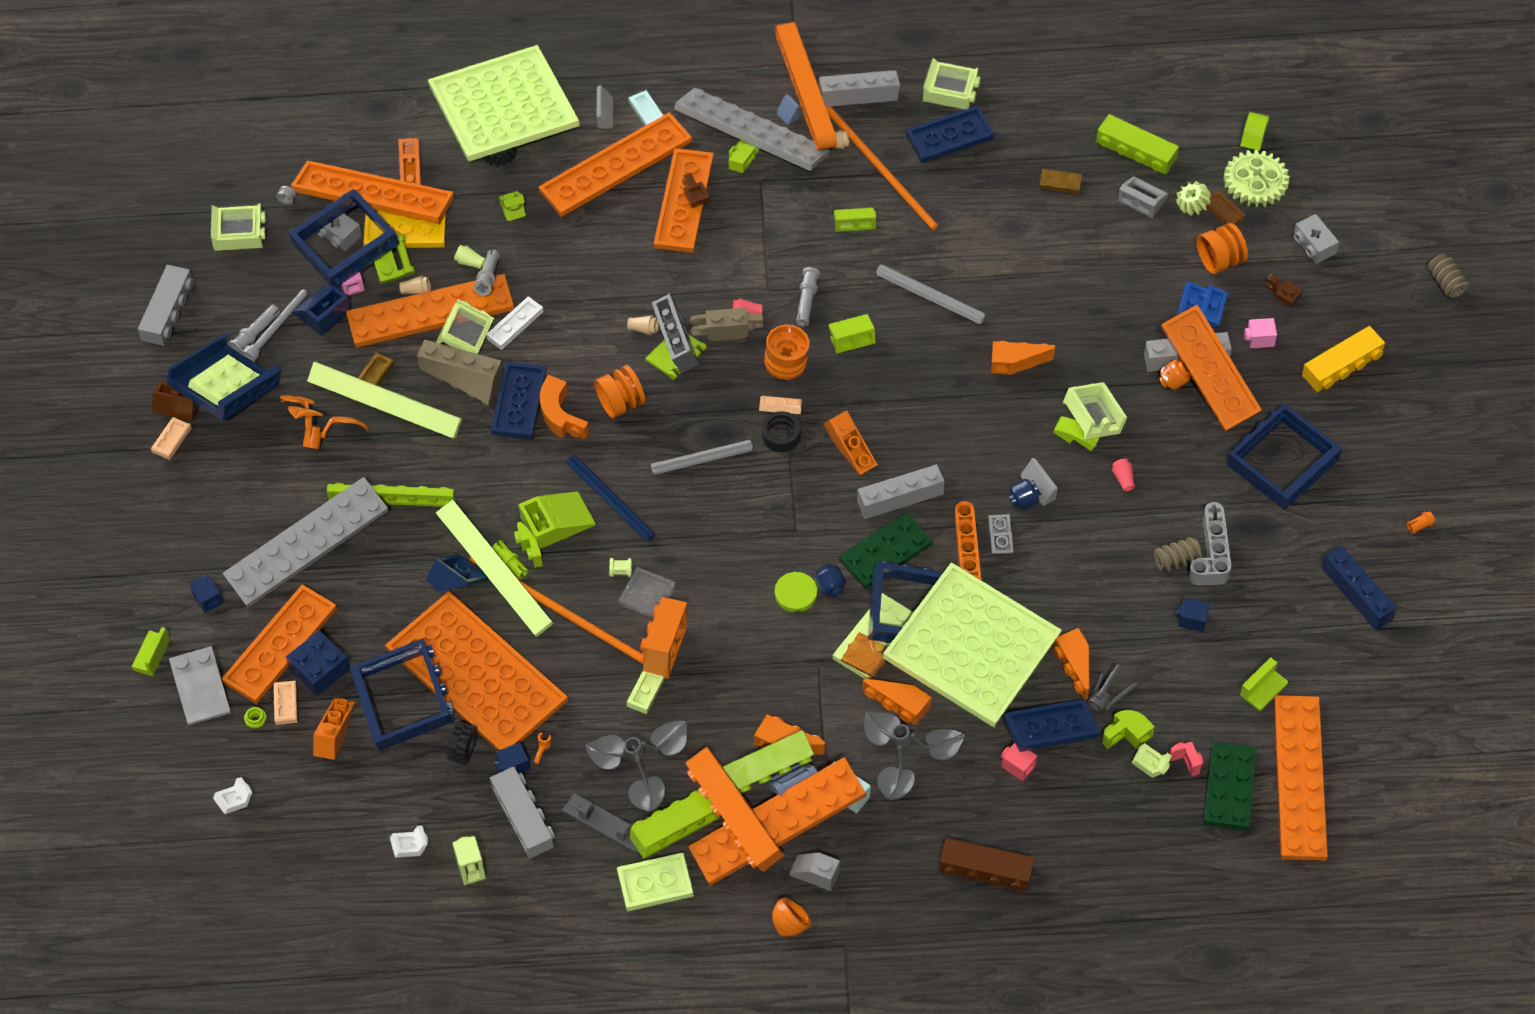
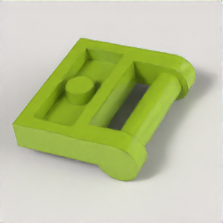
(387, 267)

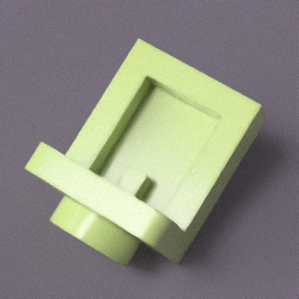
(1151, 761)

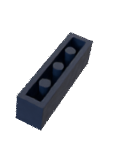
(1359, 588)

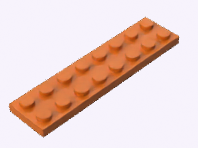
(615, 164)
(379, 192)
(423, 311)
(1300, 778)
(783, 818)

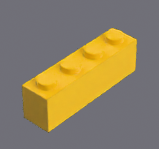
(1343, 359)

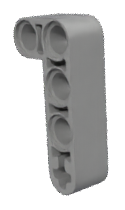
(1213, 543)

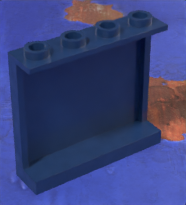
(194, 364)

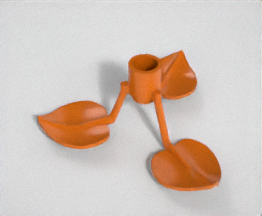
(312, 433)

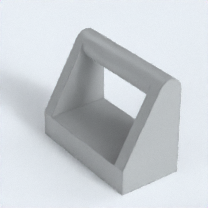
(1140, 201)

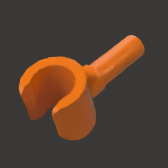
(543, 744)

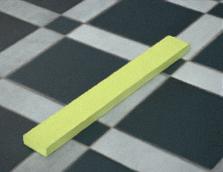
(384, 400)
(494, 568)

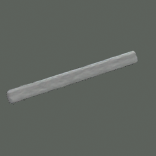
(930, 294)

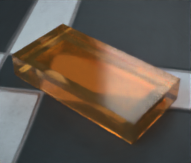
(1225, 209)

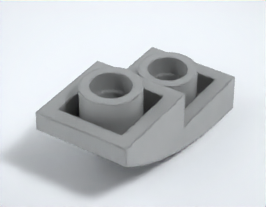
(1000, 534)

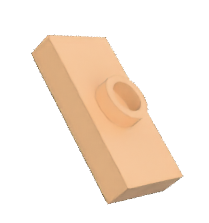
(777, 404)
(171, 438)
(285, 702)

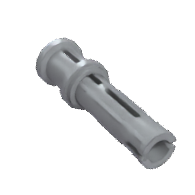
(486, 276)
(808, 289)
(248, 335)

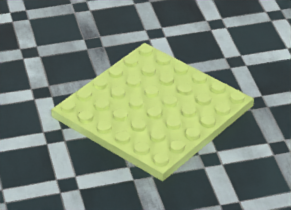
(503, 103)
(972, 644)

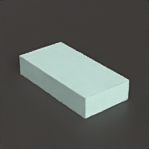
(645, 107)

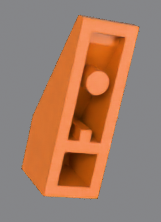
(410, 160)

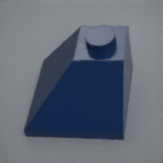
(453, 573)

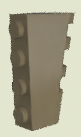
(461, 369)

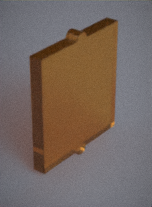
(865, 655)

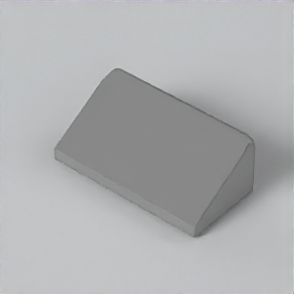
(604, 108)
(1035, 472)

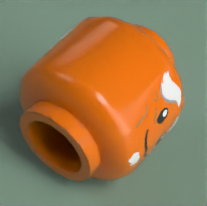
(1174, 375)

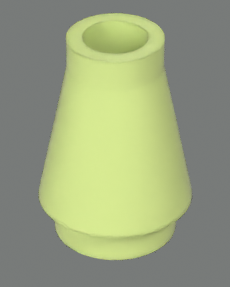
(468, 257)

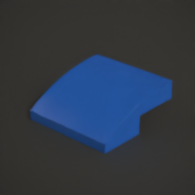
(1210, 301)

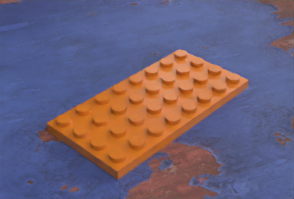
(482, 673)

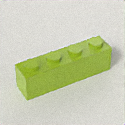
(1137, 144)
(770, 760)
(672, 824)

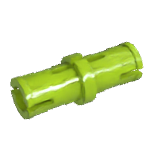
(510, 559)

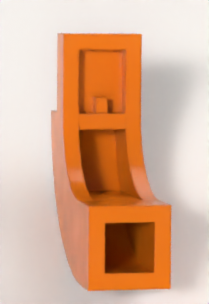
(559, 422)

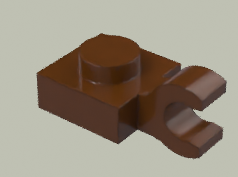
(695, 192)
(1284, 292)

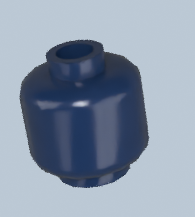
(1025, 494)
(830, 580)

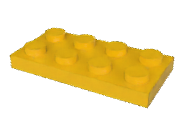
(416, 231)

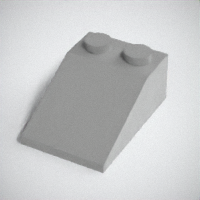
(199, 685)

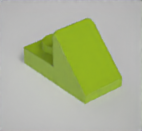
(512, 205)

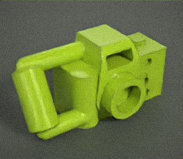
(742, 156)

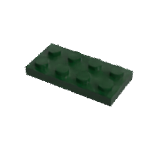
(893, 543)
(1230, 786)

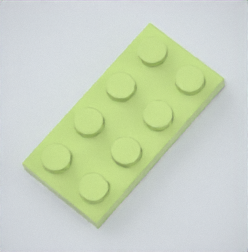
(890, 614)

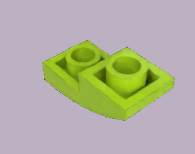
(1070, 430)
(528, 544)

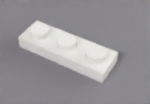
(514, 323)

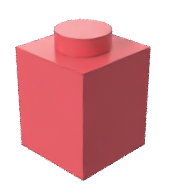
(1018, 763)

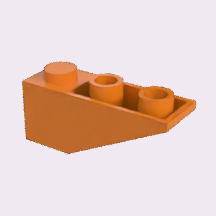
(1016, 357)
(850, 442)
(1074, 654)
(903, 699)
(332, 729)
(774, 729)

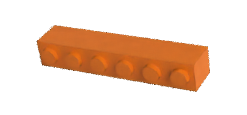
(734, 809)

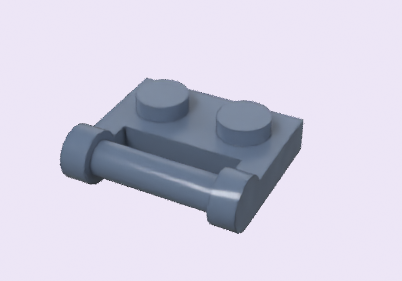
(781, 783)

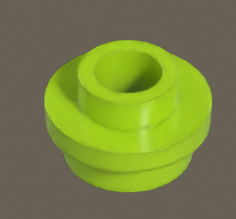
(255, 712)

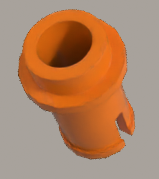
(1421, 522)

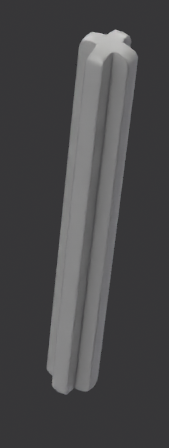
(701, 457)

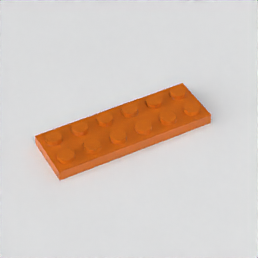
(677, 220)
(1211, 368)
(265, 657)

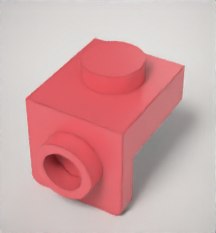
(1188, 753)

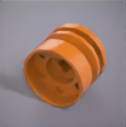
(1222, 248)
(786, 352)
(619, 392)

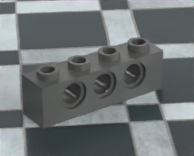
(675, 333)

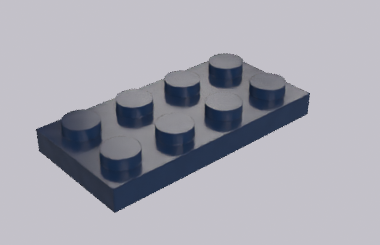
(949, 134)
(518, 400)
(1051, 725)

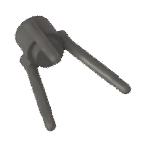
(1099, 698)

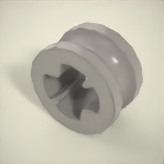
(286, 195)

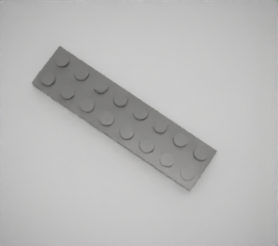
(751, 128)
(305, 542)

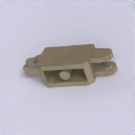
(725, 324)

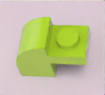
(1254, 131)
(1132, 726)

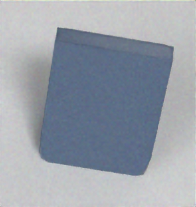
(788, 110)

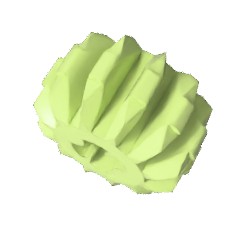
(1193, 198)

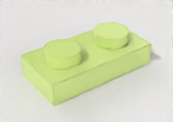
(645, 692)

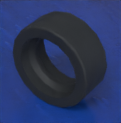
(781, 418)

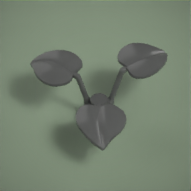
(882, 727)
(609, 749)

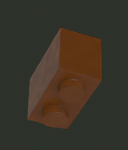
(173, 403)

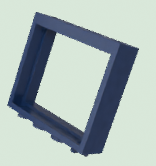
(358, 260)
(1310, 476)
(884, 632)
(387, 661)

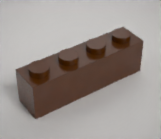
(986, 864)

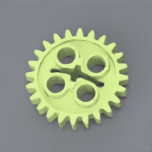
(1256, 178)

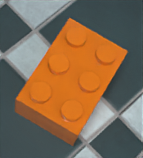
(664, 637)

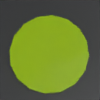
(795, 592)

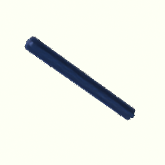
(611, 498)

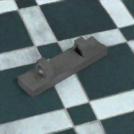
(600, 822)

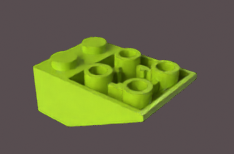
(555, 517)

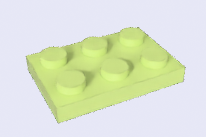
(222, 379)
(655, 881)

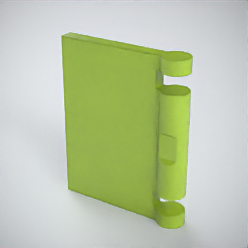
(662, 360)

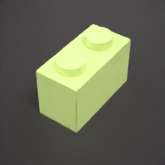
(469, 860)

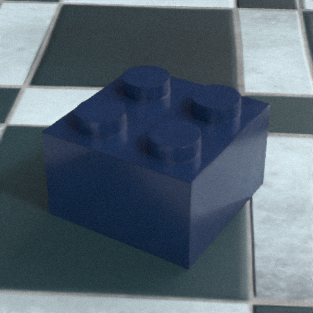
(317, 663)

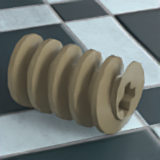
(1448, 276)
(1177, 553)

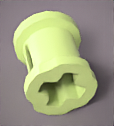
(620, 567)

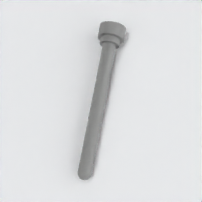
(252, 351)

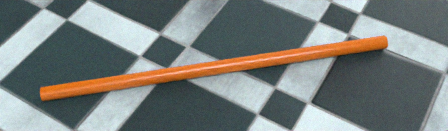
(882, 169)
(581, 622)

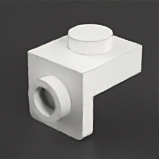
(234, 797)
(409, 843)

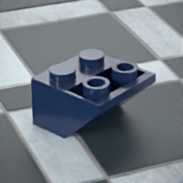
(323, 308)

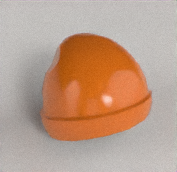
(790, 918)

